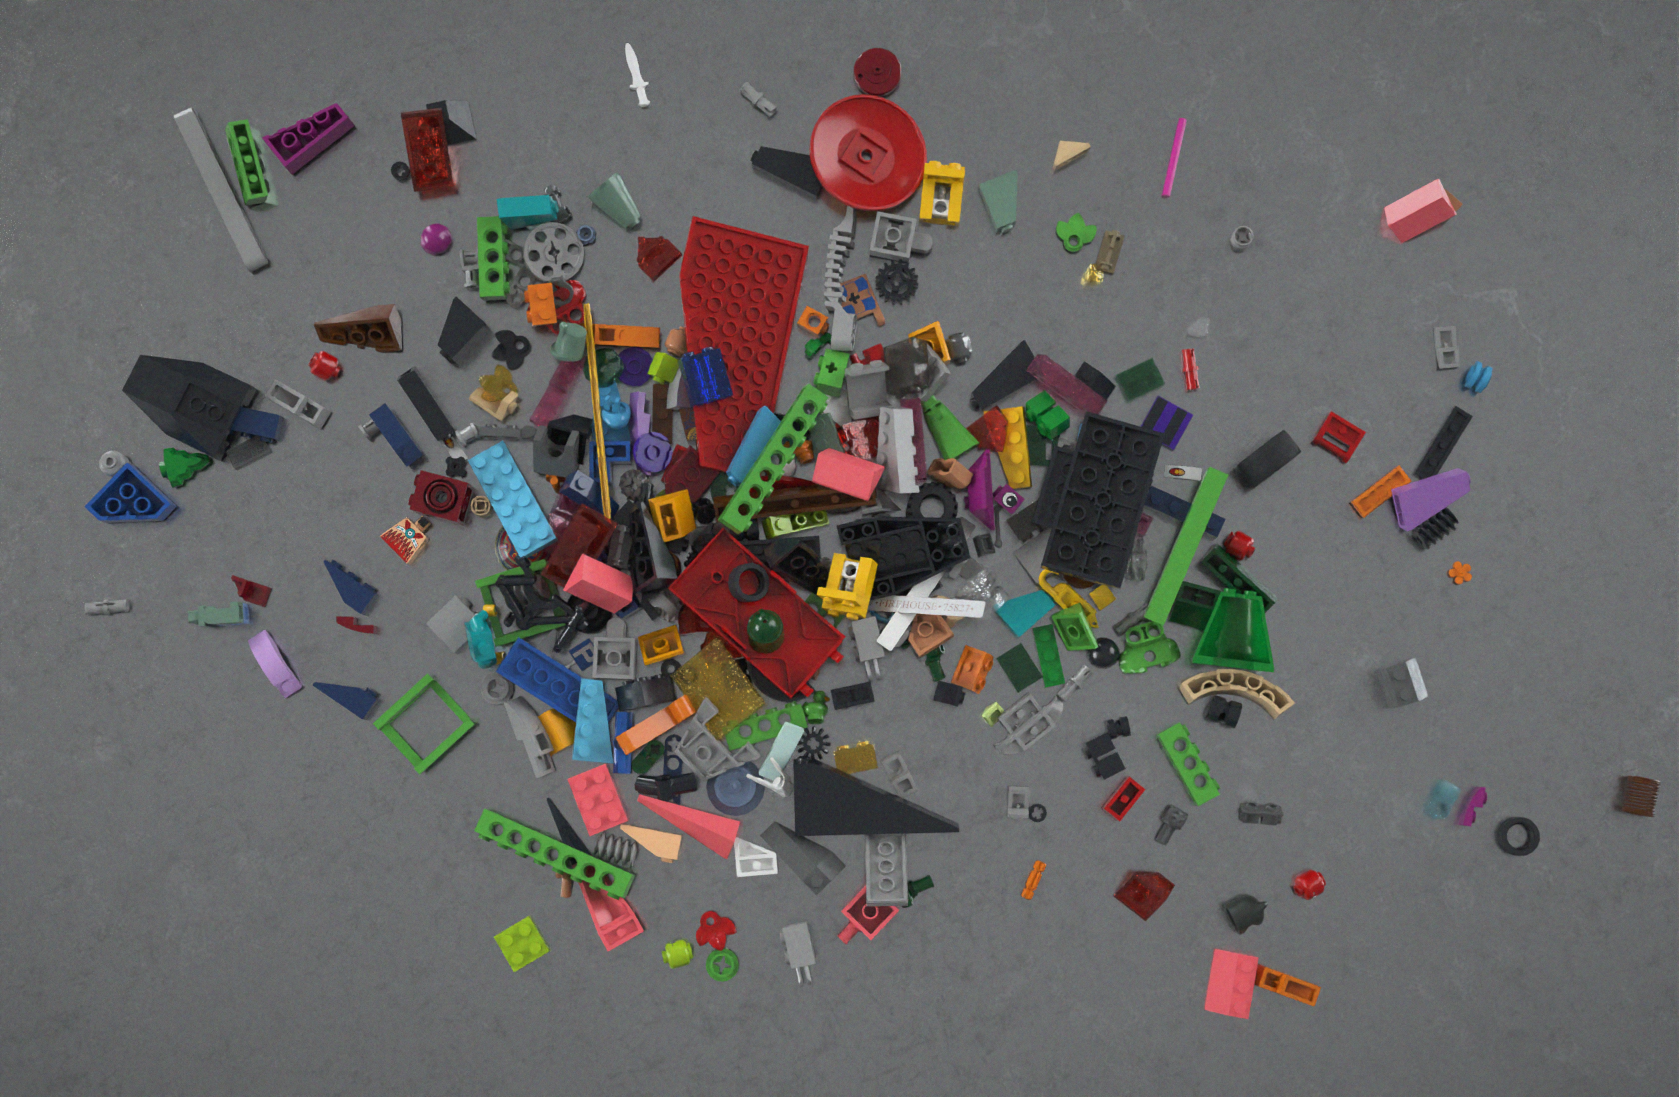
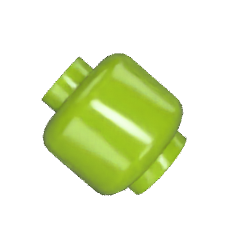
(677, 954)

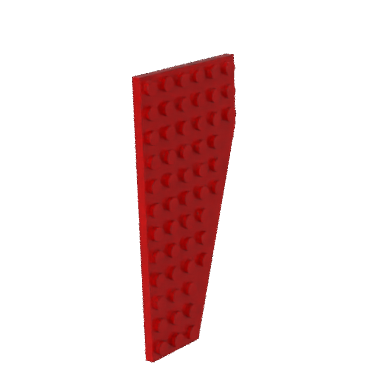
(741, 299)

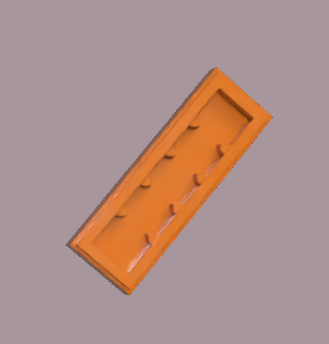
(1380, 491)

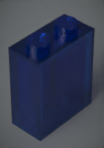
(705, 376)

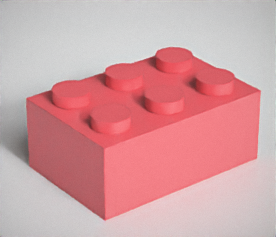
(598, 799)

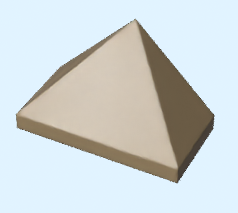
(1068, 152)

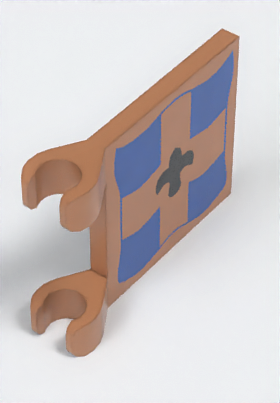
(861, 299)

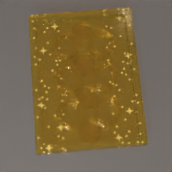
(719, 678)

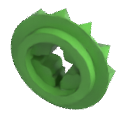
(713, 969)

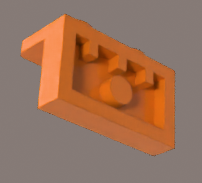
(972, 669)

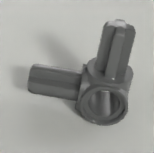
(1174, 819)

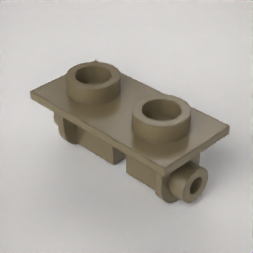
(1109, 251)

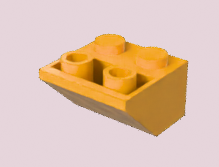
(673, 515)

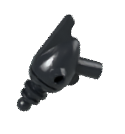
(700, 543)

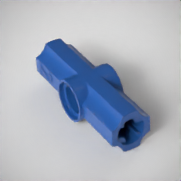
(622, 762)

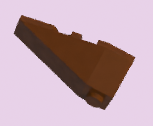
(370, 327)

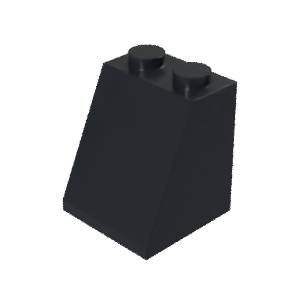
(461, 332)

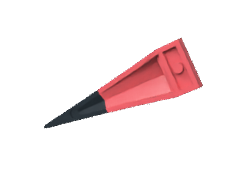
(611, 917)

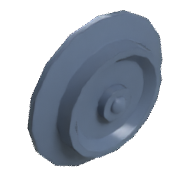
(734, 792)

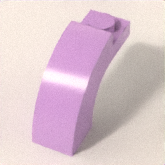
(272, 664)

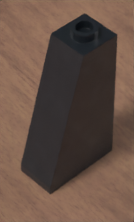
(788, 168)
(1005, 379)
(426, 404)

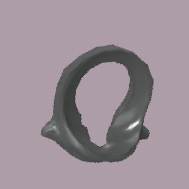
(558, 281)

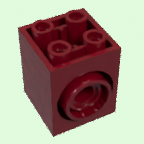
(428, 496)

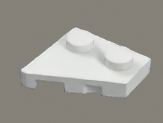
(754, 859)

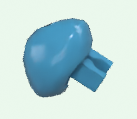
(615, 413)

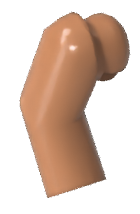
(566, 884)

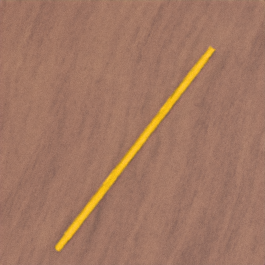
(597, 411)

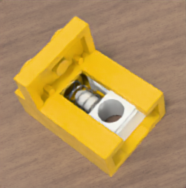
(942, 176)
(858, 587)

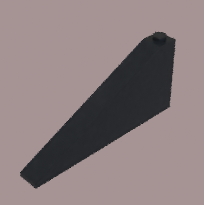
(844, 805)

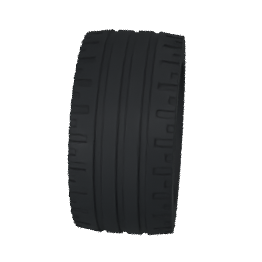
(1268, 458)

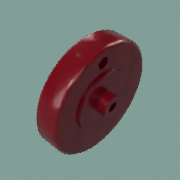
(877, 72)

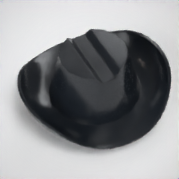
(594, 614)

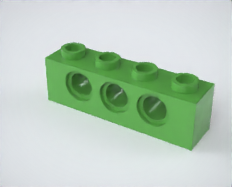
(246, 162)
(485, 228)
(796, 715)
(1198, 794)

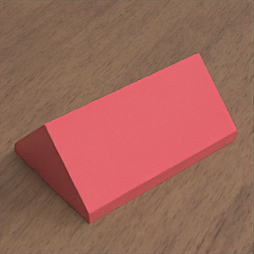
(1419, 211)
(847, 473)
(600, 584)

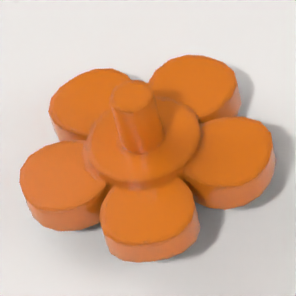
(1460, 572)

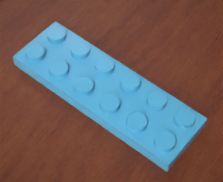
(512, 500)

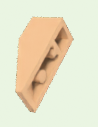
(658, 842)

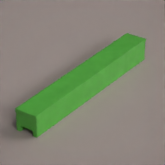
(1185, 545)

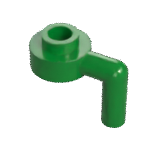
(814, 346)

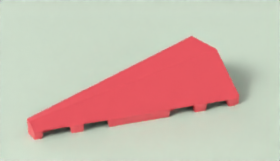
(709, 829)

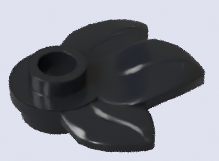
(508, 350)

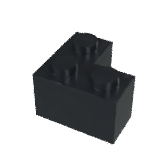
(645, 692)

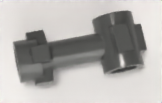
(564, 211)

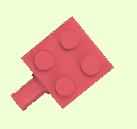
(865, 919)

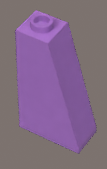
(1428, 496)

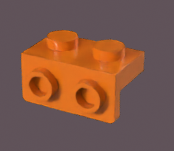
(541, 304)

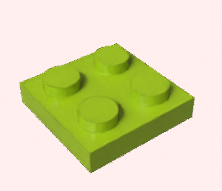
(521, 943)

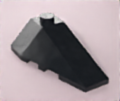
(652, 559)
(797, 563)

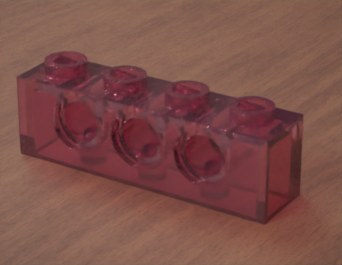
(1066, 384)

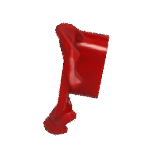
(563, 312)

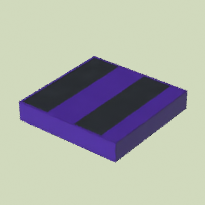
(1167, 419)

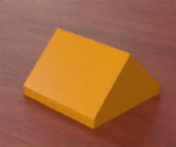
(935, 339)
(661, 645)
(559, 729)

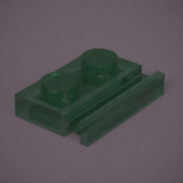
(1140, 379)
(1019, 667)

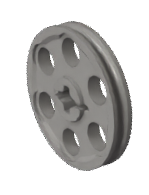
(561, 246)

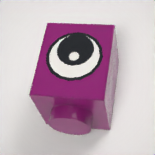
(1007, 499)

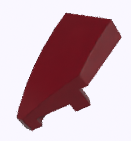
(350, 623)

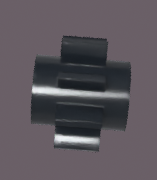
(703, 510)

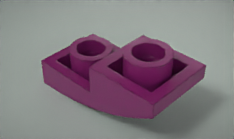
(1476, 799)

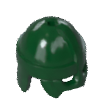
(765, 636)

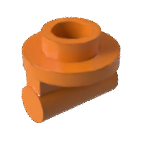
(555, 482)

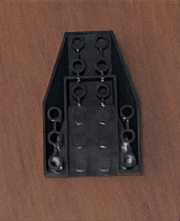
(188, 400)

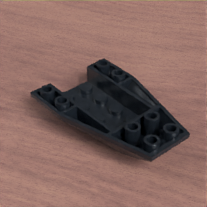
(904, 549)

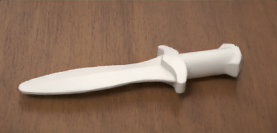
(638, 83)

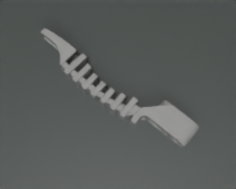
(843, 323)

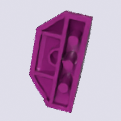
(979, 492)

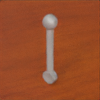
(998, 543)

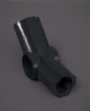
(666, 785)

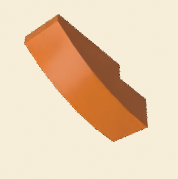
(1286, 985)

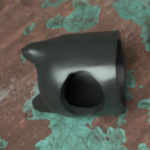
(1245, 912)

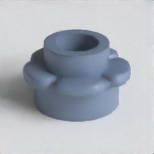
(586, 229)

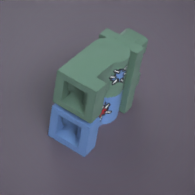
(210, 616)

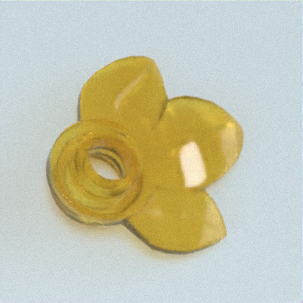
(496, 383)

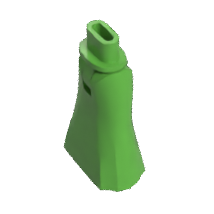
(947, 431)

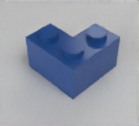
(615, 452)

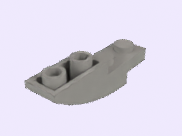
(532, 732)

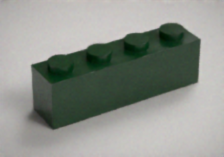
(1235, 575)

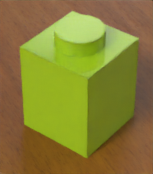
(663, 368)

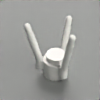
(780, 785)

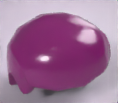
(435, 239)

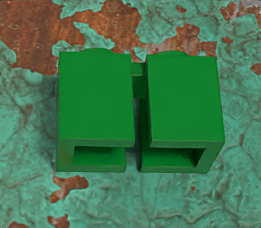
(1050, 419)

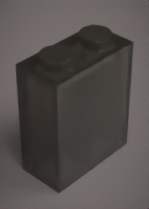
(907, 367)

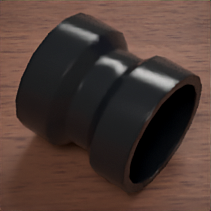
(1118, 727)

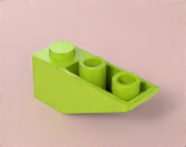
(790, 524)

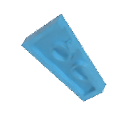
(609, 433)

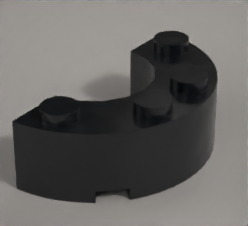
(770, 689)

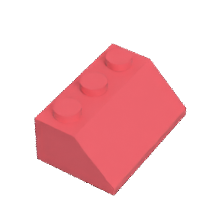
(1231, 983)

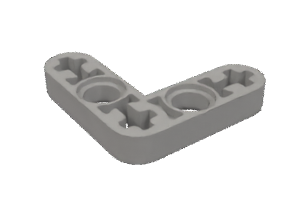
(523, 271)

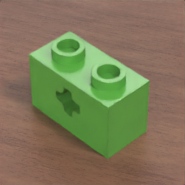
(833, 362)

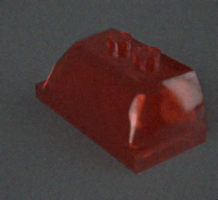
(427, 149)
(585, 534)

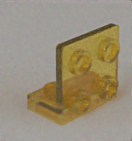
(855, 759)

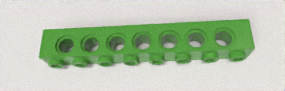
(808, 396)
(622, 879)

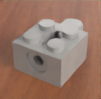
(896, 237)
(867, 648)
(615, 654)
(799, 948)

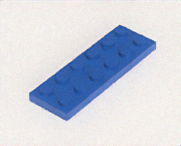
(546, 679)

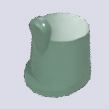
(570, 342)

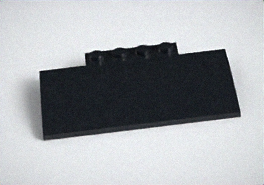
(1097, 499)

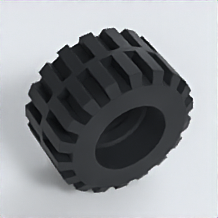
(933, 490)

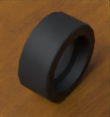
(763, 581)
(1534, 841)

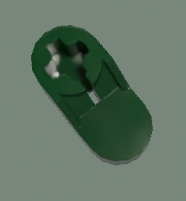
(640, 763)

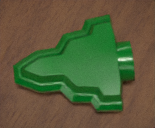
(181, 465)

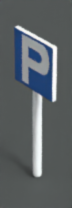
(582, 655)

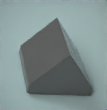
(984, 545)

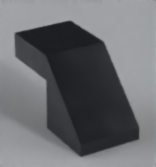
(646, 597)

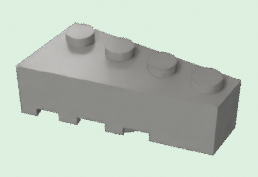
(896, 450)

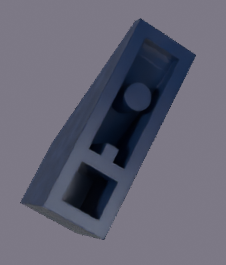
(396, 434)
(587, 491)
(357, 700)

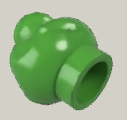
(816, 710)

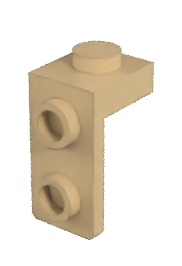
(498, 409)

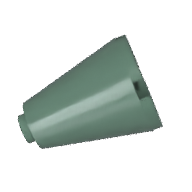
(616, 201)

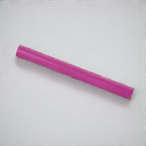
(1174, 157)

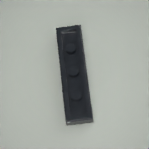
(1443, 443)

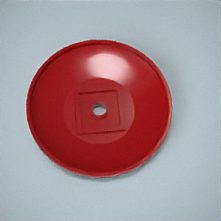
(884, 132)

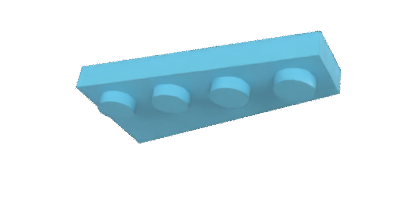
(592, 729)

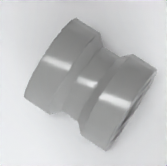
(1244, 234)

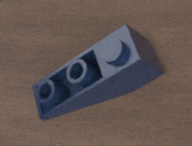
(352, 592)

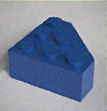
(130, 499)

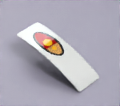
(453, 448)
(1182, 472)

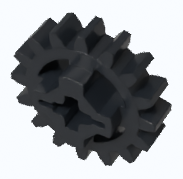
(889, 280)

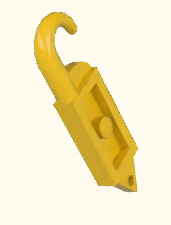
(1066, 596)

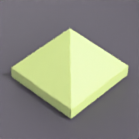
(991, 713)

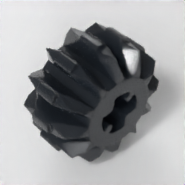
(818, 738)

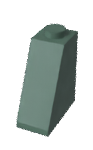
(1001, 200)

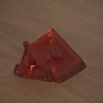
(656, 255)
(990, 429)

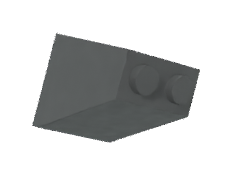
(1402, 683)

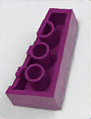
(308, 137)

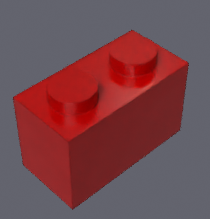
(1123, 798)

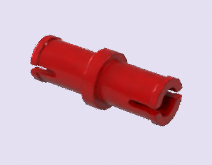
(1190, 369)

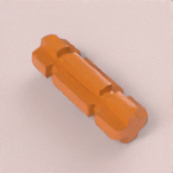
(1033, 880)

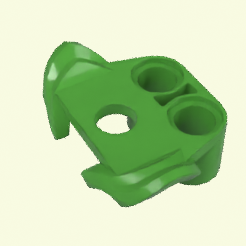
(1133, 659)

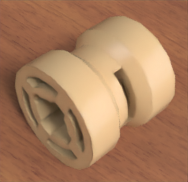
(484, 508)

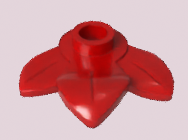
(715, 933)

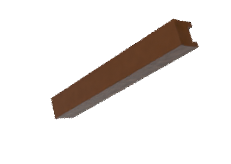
(797, 500)

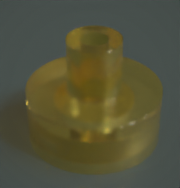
(1093, 274)

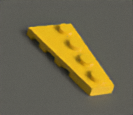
(1016, 453)

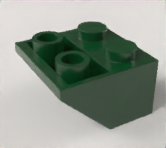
(1193, 605)

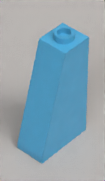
(753, 443)

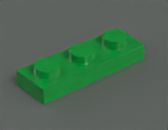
(1048, 655)

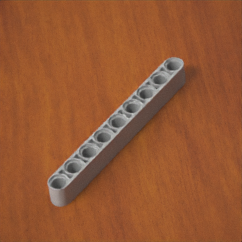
(220, 189)

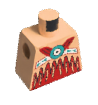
(407, 538)

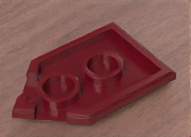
(689, 475)

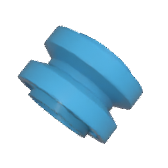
(1478, 377)

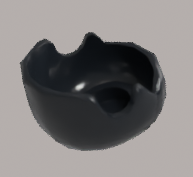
(1105, 655)

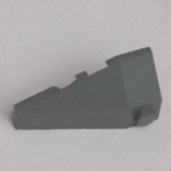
(807, 859)

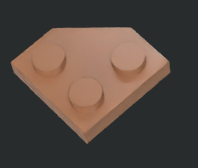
(928, 633)

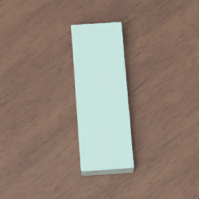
(781, 750)

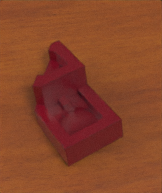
(252, 591)

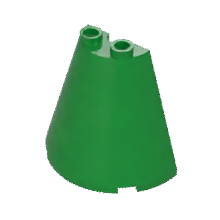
(1236, 634)

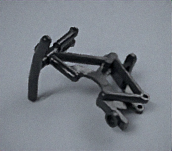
(525, 618)

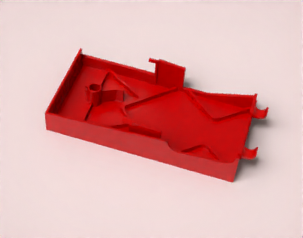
(807, 635)

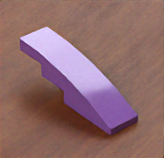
(639, 421)

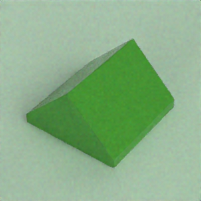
(1075, 628)

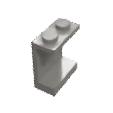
(866, 389)

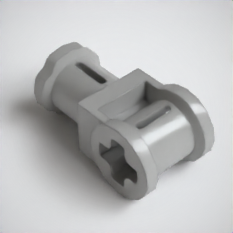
(470, 266)

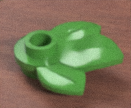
(1075, 230)

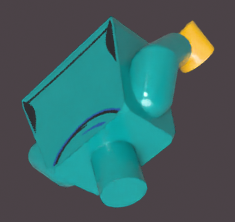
(480, 639)

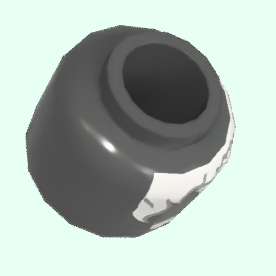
(958, 347)

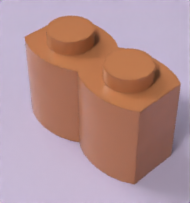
(950, 473)

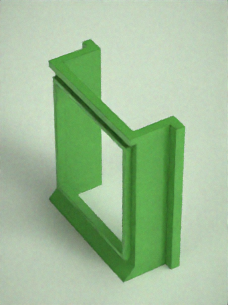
(534, 629)
(384, 721)

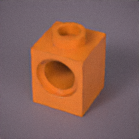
(807, 315)

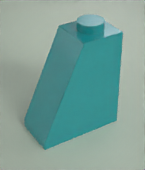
(527, 210)
(1025, 611)

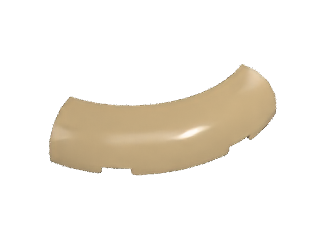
(1240, 684)

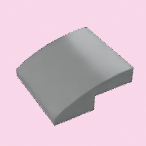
(937, 374)

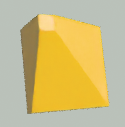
(1102, 597)

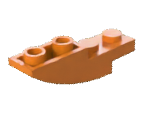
(625, 335)

